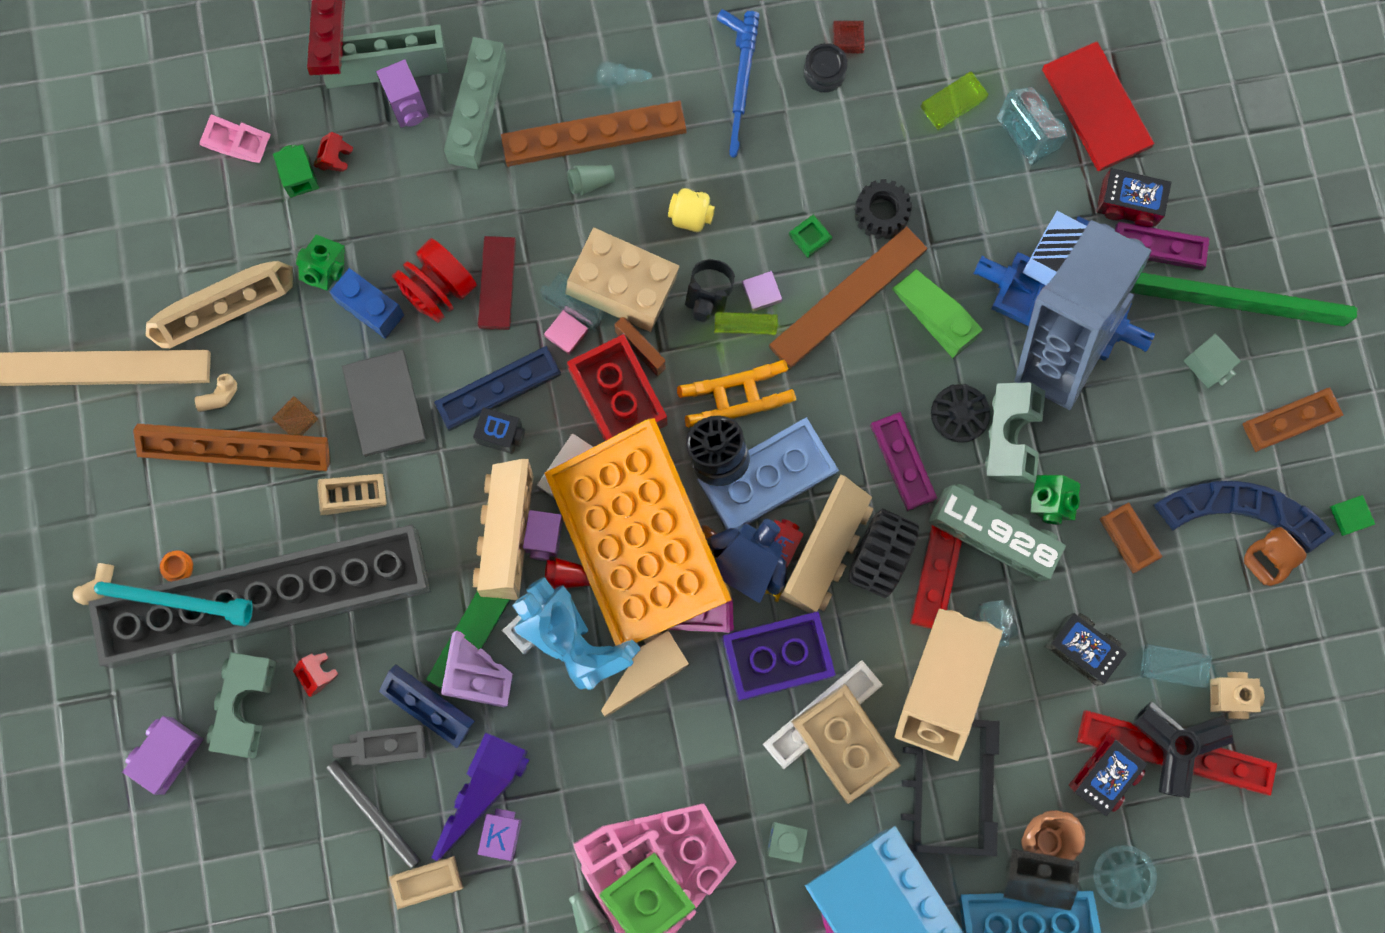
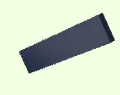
(497, 388)

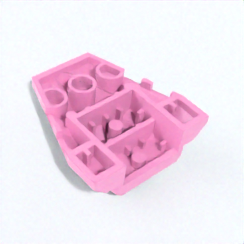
(682, 840)

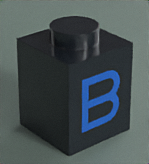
(499, 431)

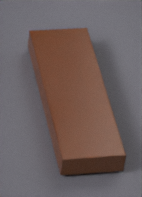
(1292, 419)

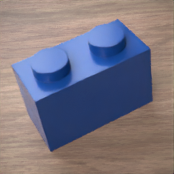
(367, 303)

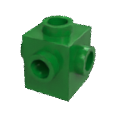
(321, 262)
(1055, 498)

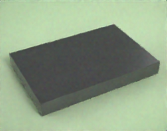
(383, 403)

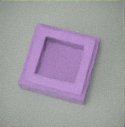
(762, 291)

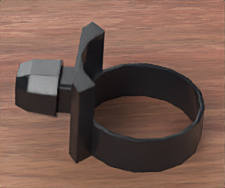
(708, 303)

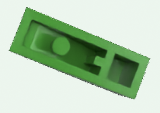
(938, 313)

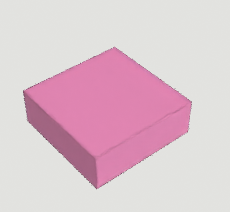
(566, 332)

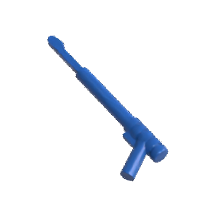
(746, 41)

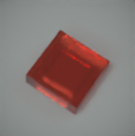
(849, 36)

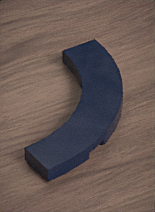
(1245, 500)

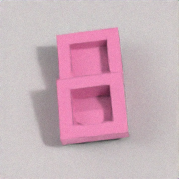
(234, 140)

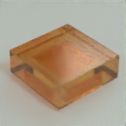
(294, 417)

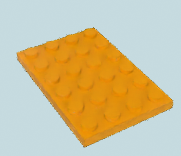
(637, 534)

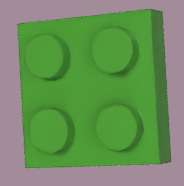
(647, 899)

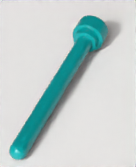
(237, 612)

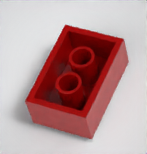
(615, 388)

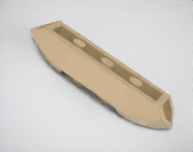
(219, 303)

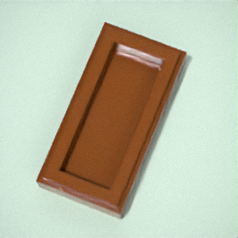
(641, 346)
(1130, 538)

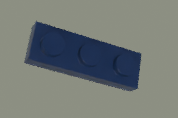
(426, 706)

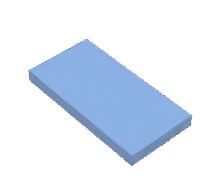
(776, 474)

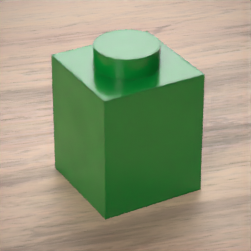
(295, 170)

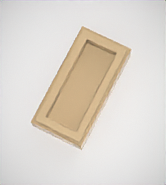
(426, 882)

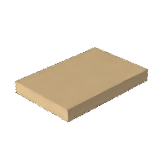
(846, 743)

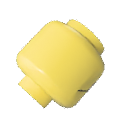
(690, 210)

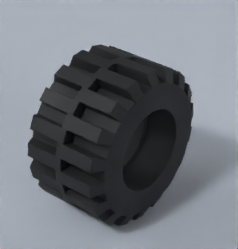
(884, 553)

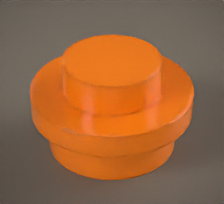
(176, 566)

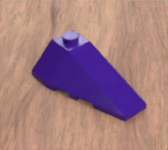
(491, 774)

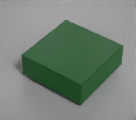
(810, 236)
(1352, 515)

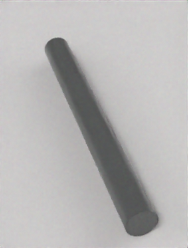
(373, 814)

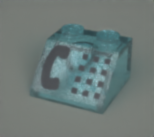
(1031, 124)

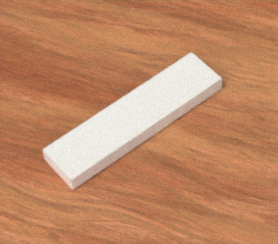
(787, 743)

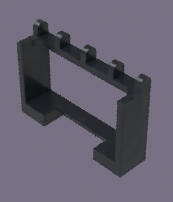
(986, 827)

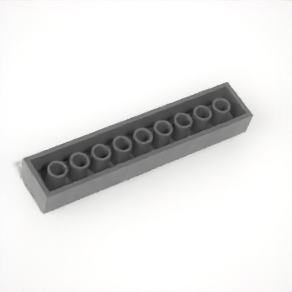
(282, 591)

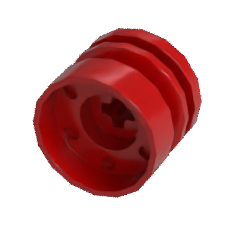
(434, 280)

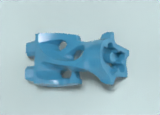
(556, 628)

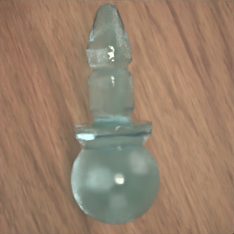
(610, 74)

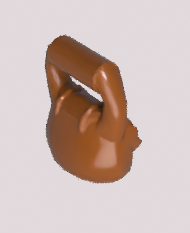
(1280, 550)

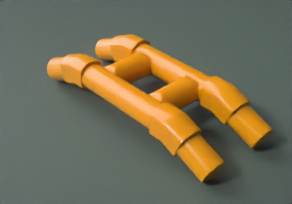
(744, 378)

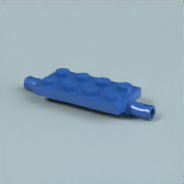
(1019, 294)

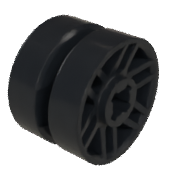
(717, 450)

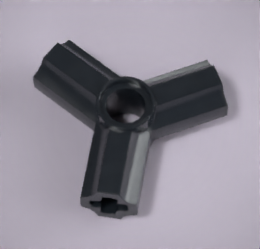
(1199, 739)

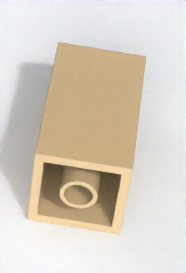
(948, 684)

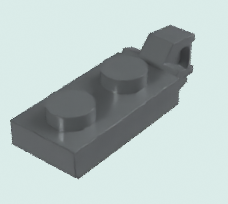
(384, 746)

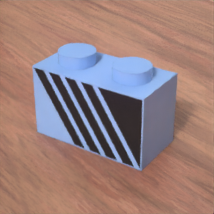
(1053, 247)

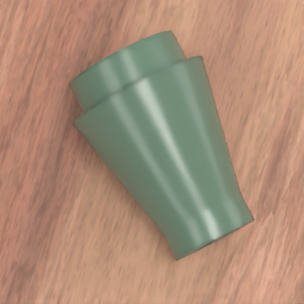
(589, 177)
(587, 914)

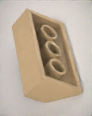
(504, 530)
(827, 546)

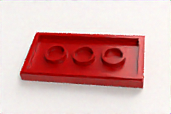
(1097, 106)

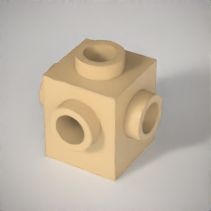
(1236, 695)

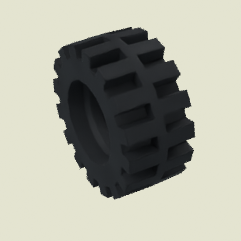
(886, 192)

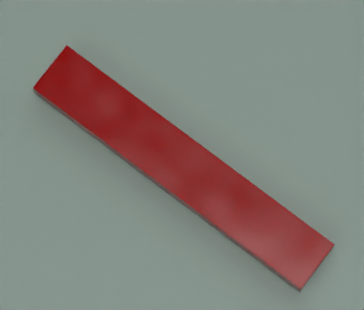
(1217, 765)

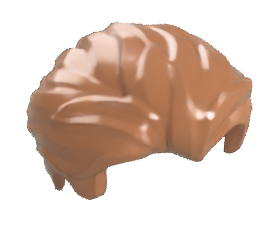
(1054, 835)

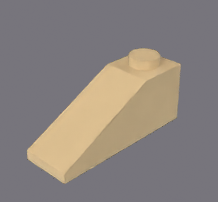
(652, 665)

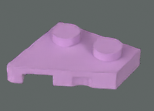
(474, 675)

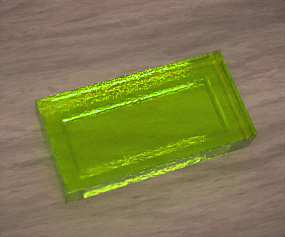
(954, 100)
(745, 323)

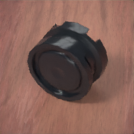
(825, 67)

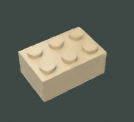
(621, 279)

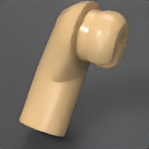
(220, 397)
(86, 592)

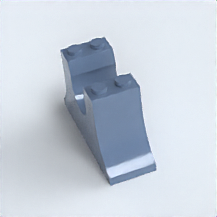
(1080, 312)

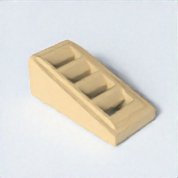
(339, 506)

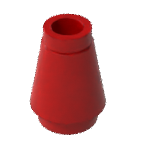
(565, 573)

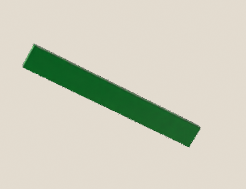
(1244, 299)

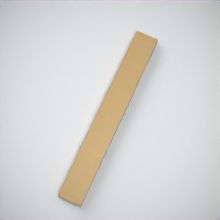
(104, 367)

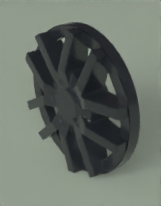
(960, 413)

